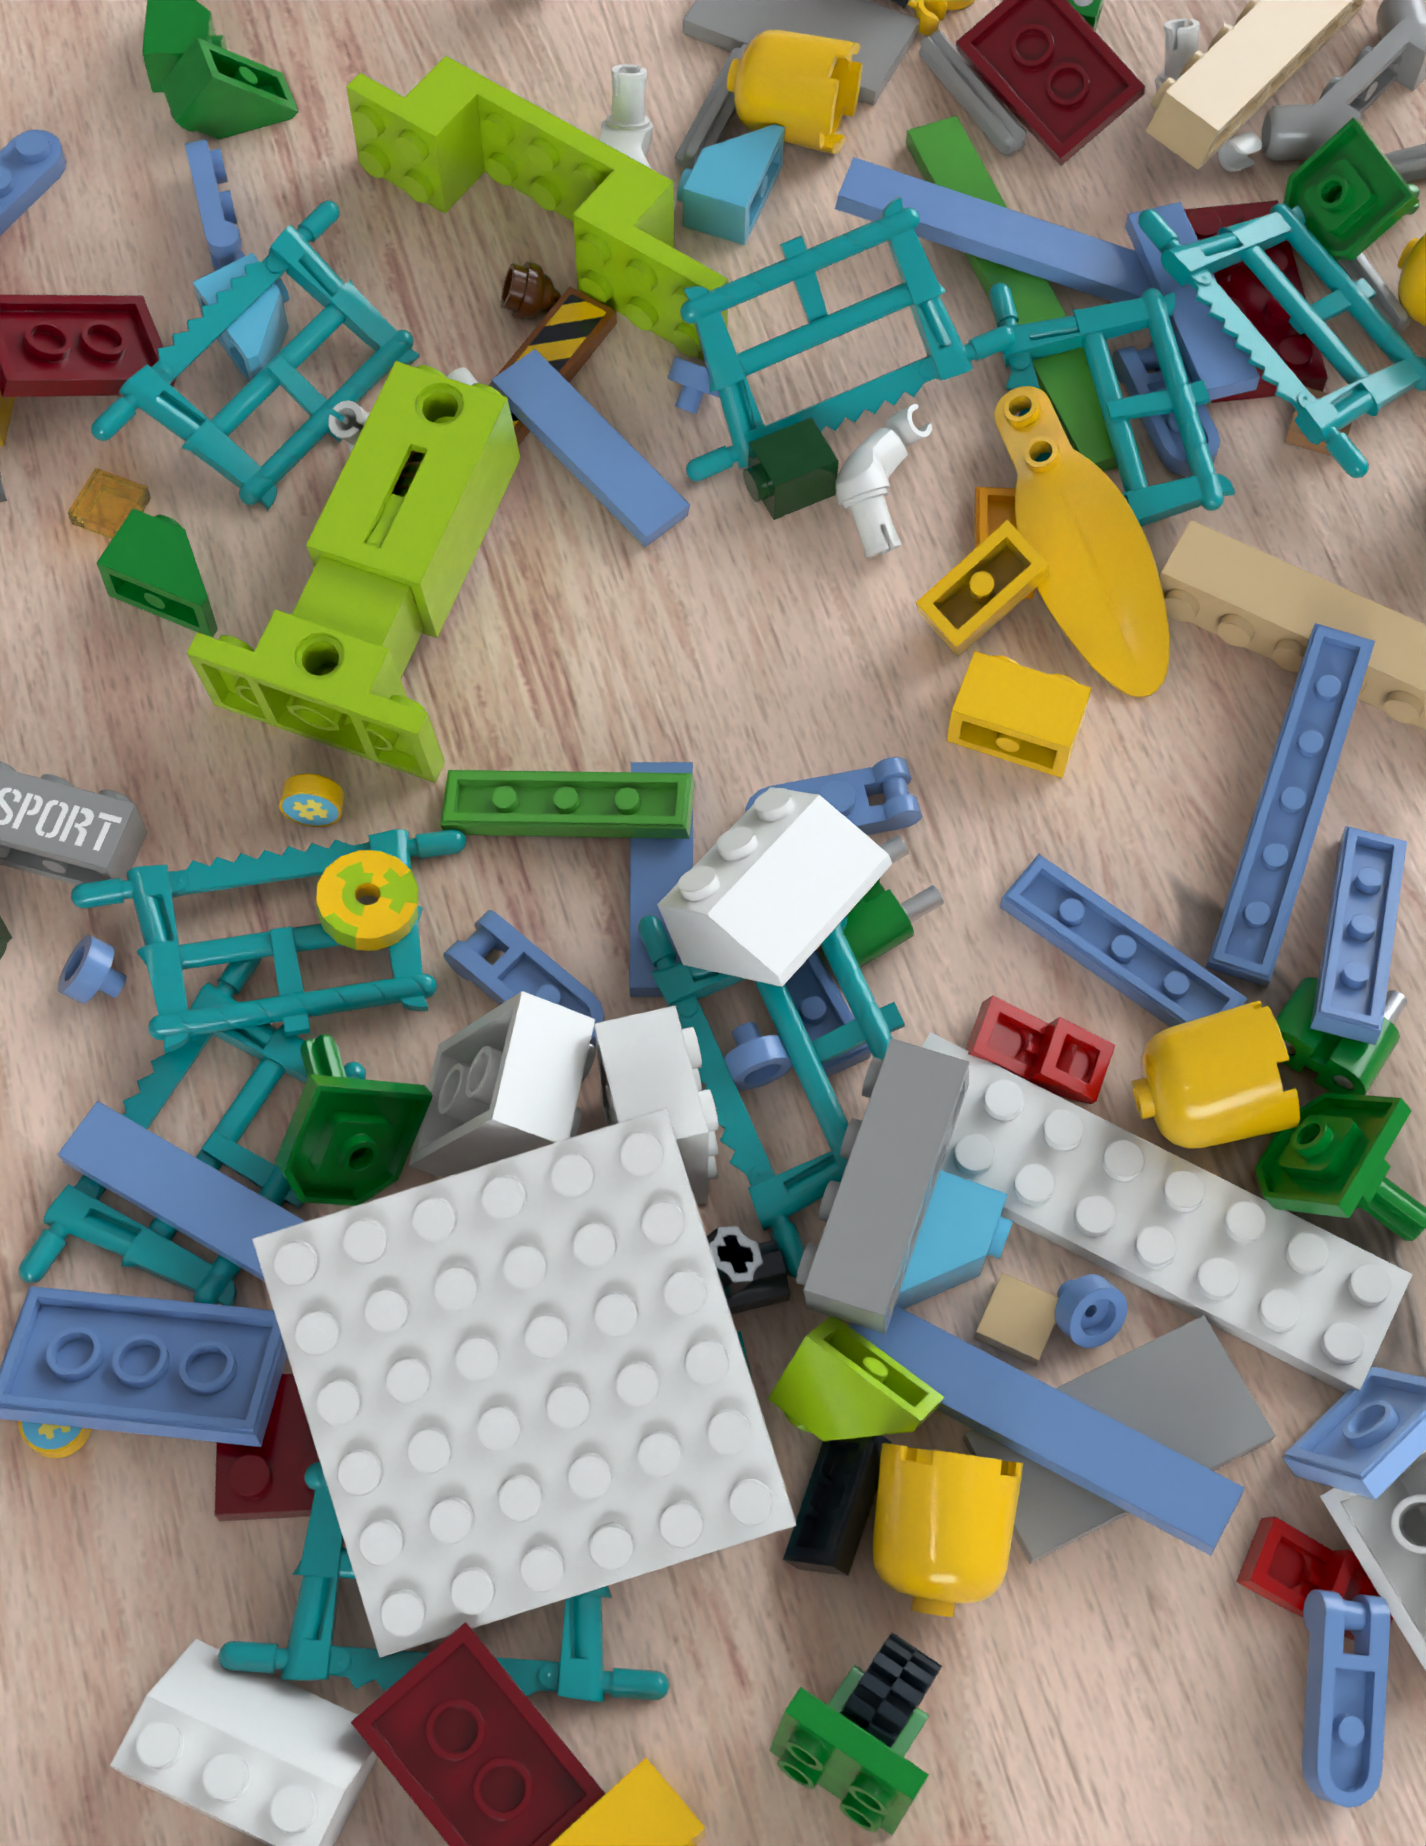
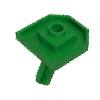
(1350, 192)
(347, 1132)
(1339, 1162)

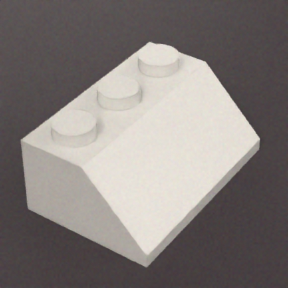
(772, 888)
(1391, 1546)
(247, 1751)

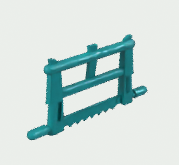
(1246, 242)
(918, 289)
(1090, 330)
(208, 438)
(153, 896)
(795, 1189)
(151, 1248)
(313, 1656)

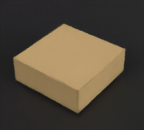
(1018, 1319)

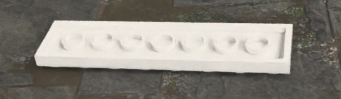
(1173, 1226)

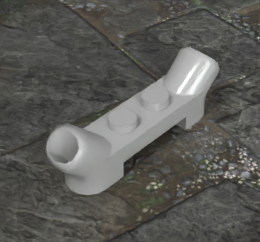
(1400, 56)

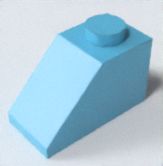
(732, 184)
(260, 330)
(955, 1238)

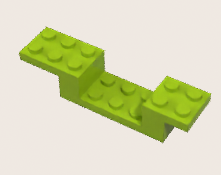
(621, 210)

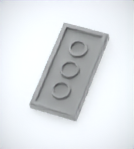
(881, 31)
(1170, 1390)

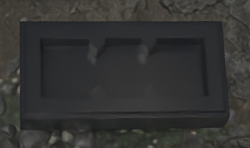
(836, 1505)

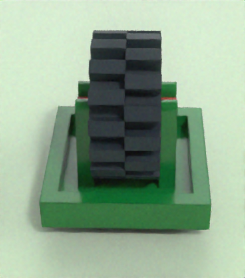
(862, 1736)

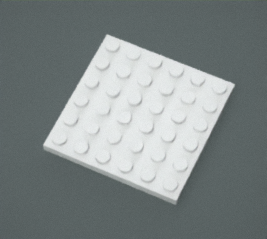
(523, 1382)

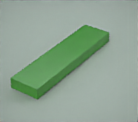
(569, 804)

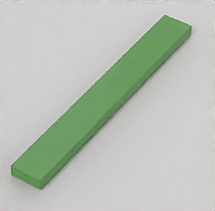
(951, 161)

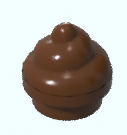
(528, 291)

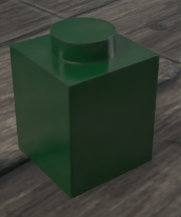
(791, 469)

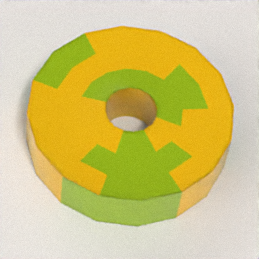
(362, 875)

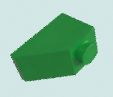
(170, 31)
(225, 92)
(157, 572)

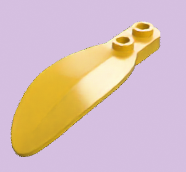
(1099, 561)

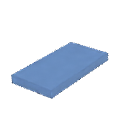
(143, 1366)

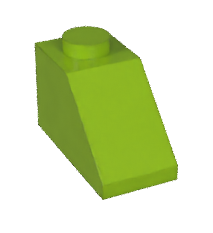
(850, 1387)

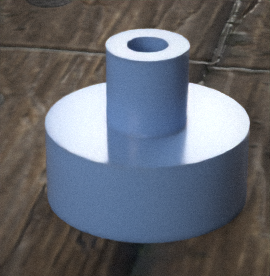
(694, 382)
(90, 970)
(756, 1058)
(1090, 1310)

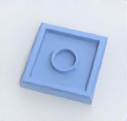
(1365, 1435)

